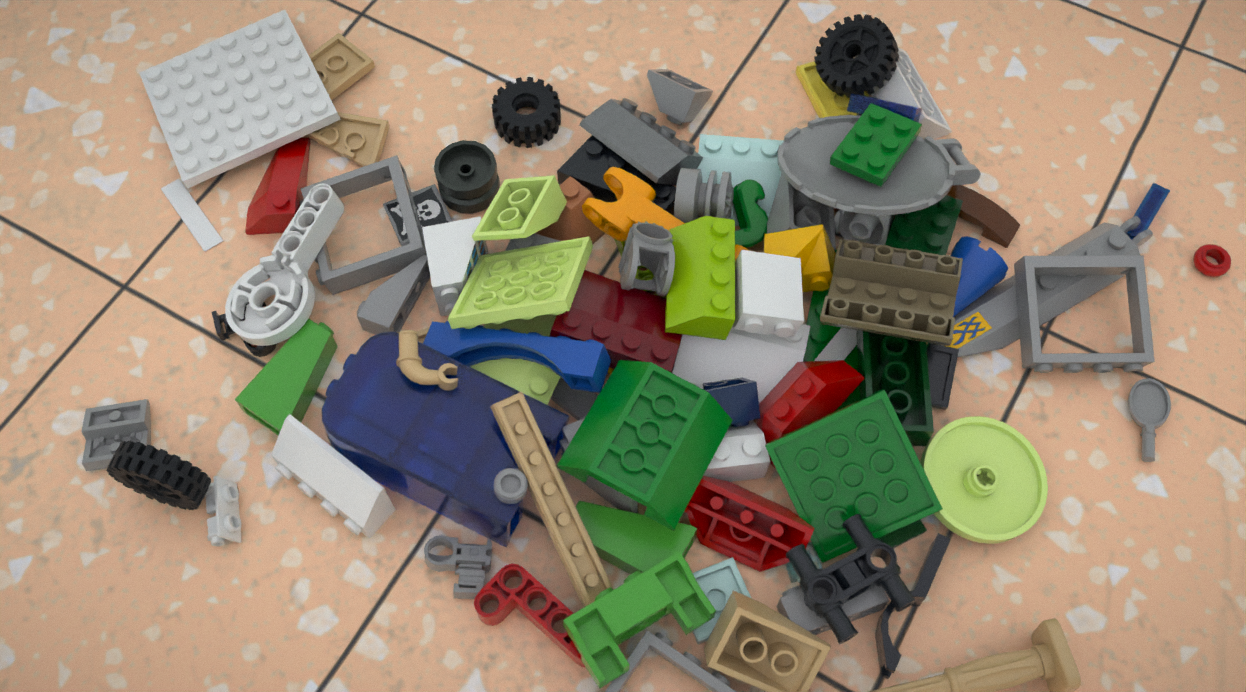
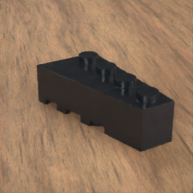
(593, 161)

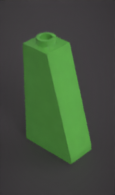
(290, 377)
(633, 539)

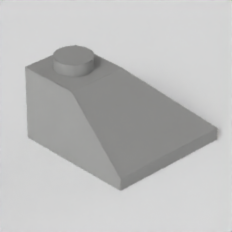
(677, 95)

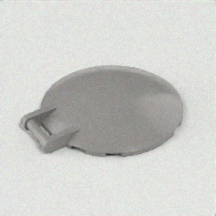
(915, 183)

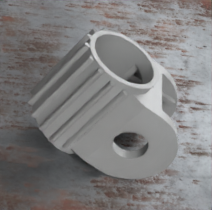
(653, 249)

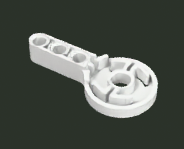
(287, 274)

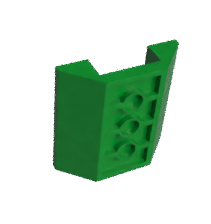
(648, 438)

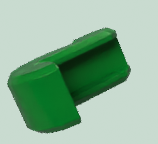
(750, 215)

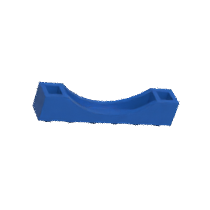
(577, 362)

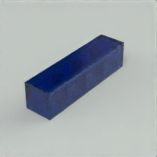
(859, 104)
(1148, 208)

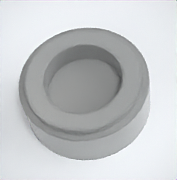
(510, 485)

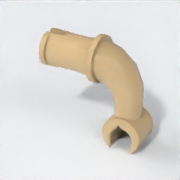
(412, 366)

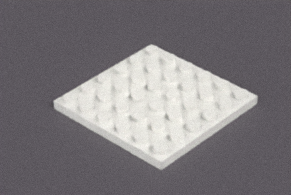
(237, 98)

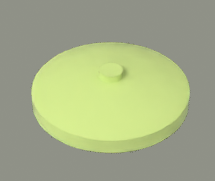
(985, 479)

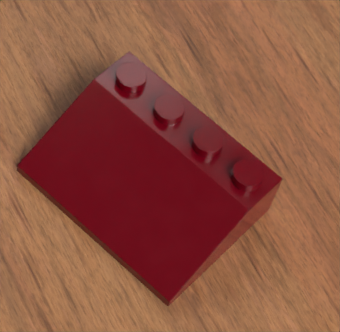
(623, 320)

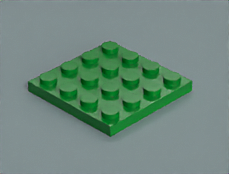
(853, 466)

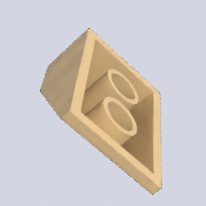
(764, 647)

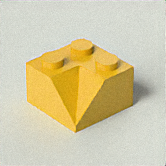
(812, 247)

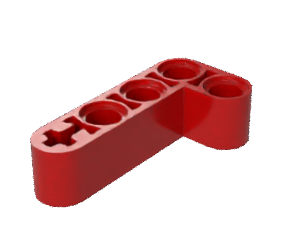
(521, 598)

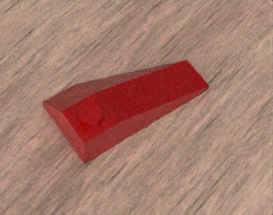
(279, 190)

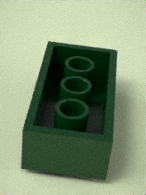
(927, 228)
(903, 372)

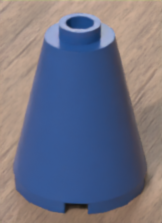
(979, 271)

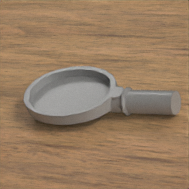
(1149, 408)

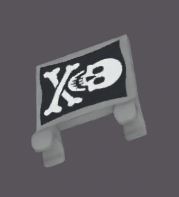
(429, 208)

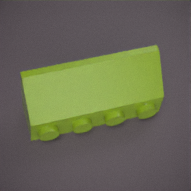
(703, 279)

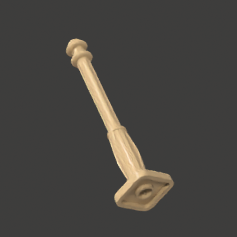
(1047, 659)

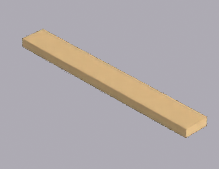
(551, 497)

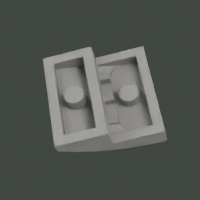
(111, 425)

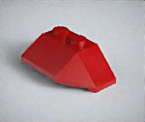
(805, 396)
(745, 524)

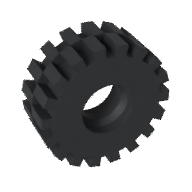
(529, 127)

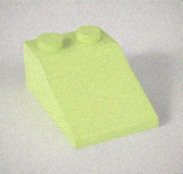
(521, 208)

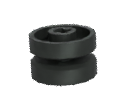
(467, 176)

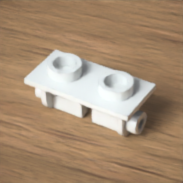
(223, 500)

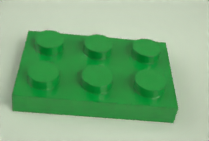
(875, 144)

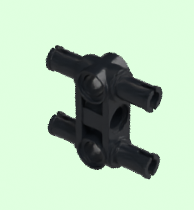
(850, 578)

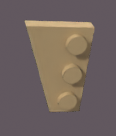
(354, 137)

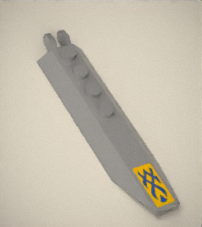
(993, 318)

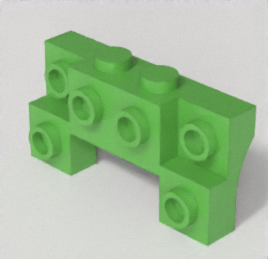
(632, 608)

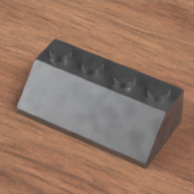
(641, 140)

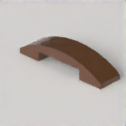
(986, 214)

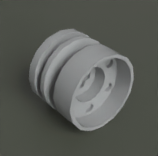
(701, 199)

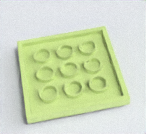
(522, 283)

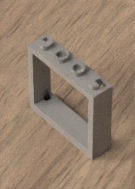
(384, 263)
(1028, 318)
(686, 662)

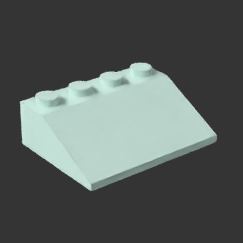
(745, 160)

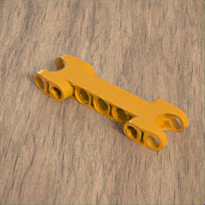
(632, 206)

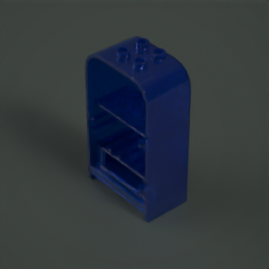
(428, 439)

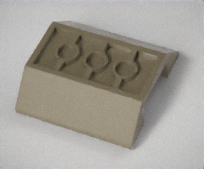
(893, 292)

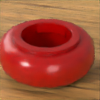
(1208, 268)

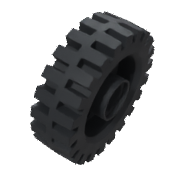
(863, 37)
(159, 475)

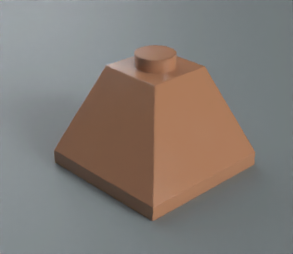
(572, 221)

